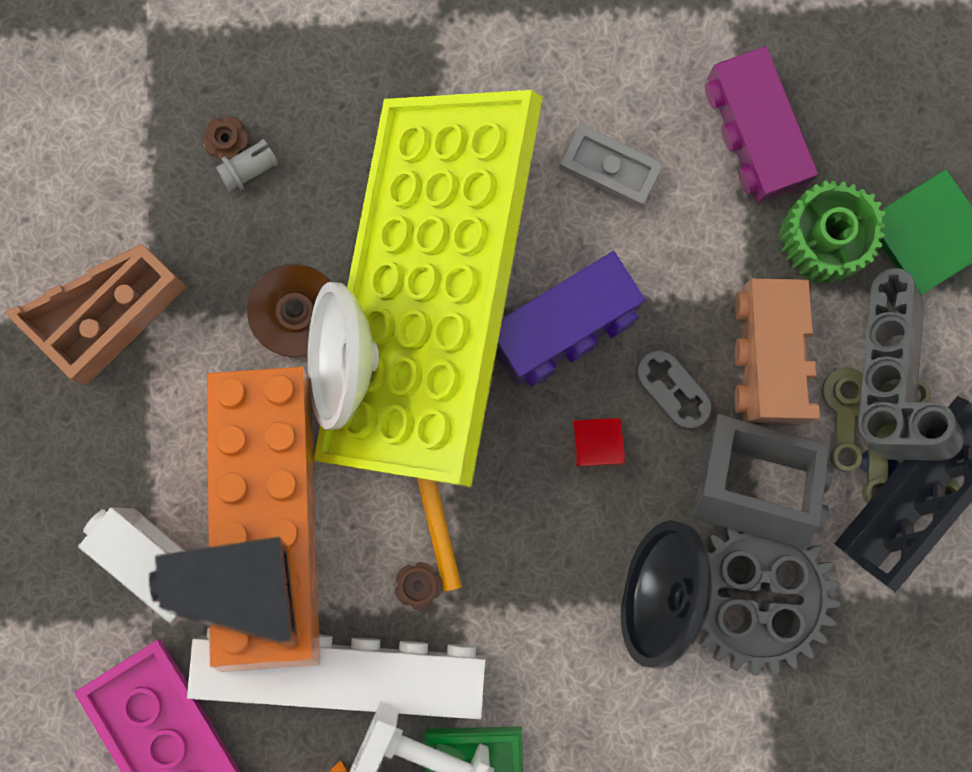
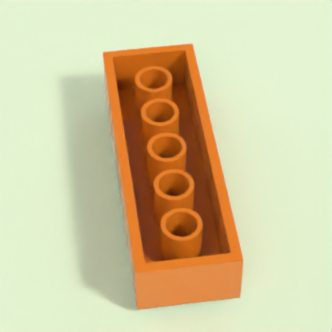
(262, 491)

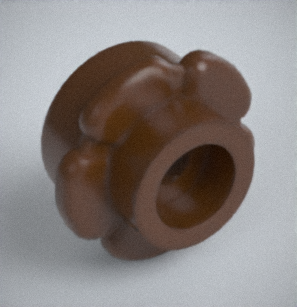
(228, 126)
(408, 594)

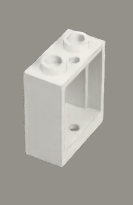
(126, 547)

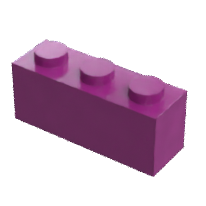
(760, 125)

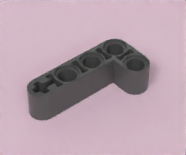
(900, 363)

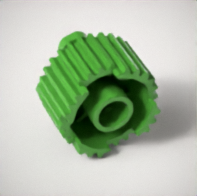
(850, 213)

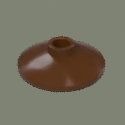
(266, 311)

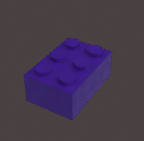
(568, 320)

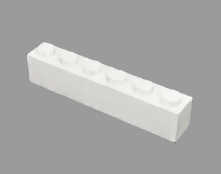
(354, 679)

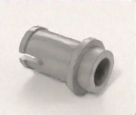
(246, 165)

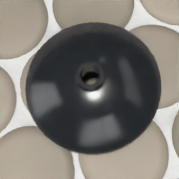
(666, 595)

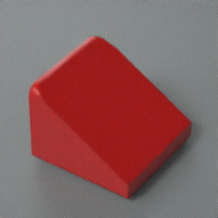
(598, 442)

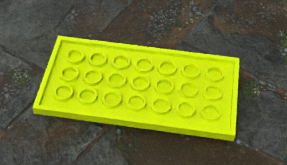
(435, 278)

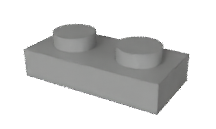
(611, 165)

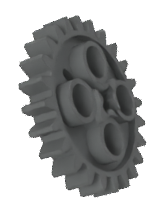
(756, 638)

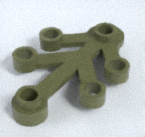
(845, 419)

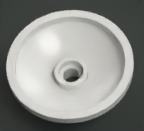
(339, 356)

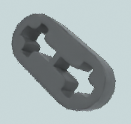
(682, 383)

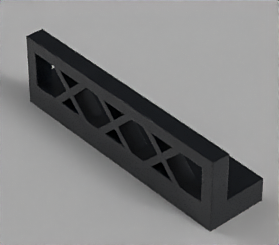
(908, 494)

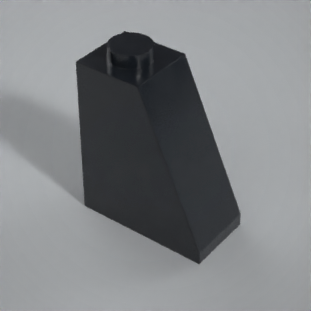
(231, 588)

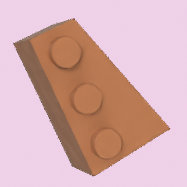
(99, 313)
(775, 352)

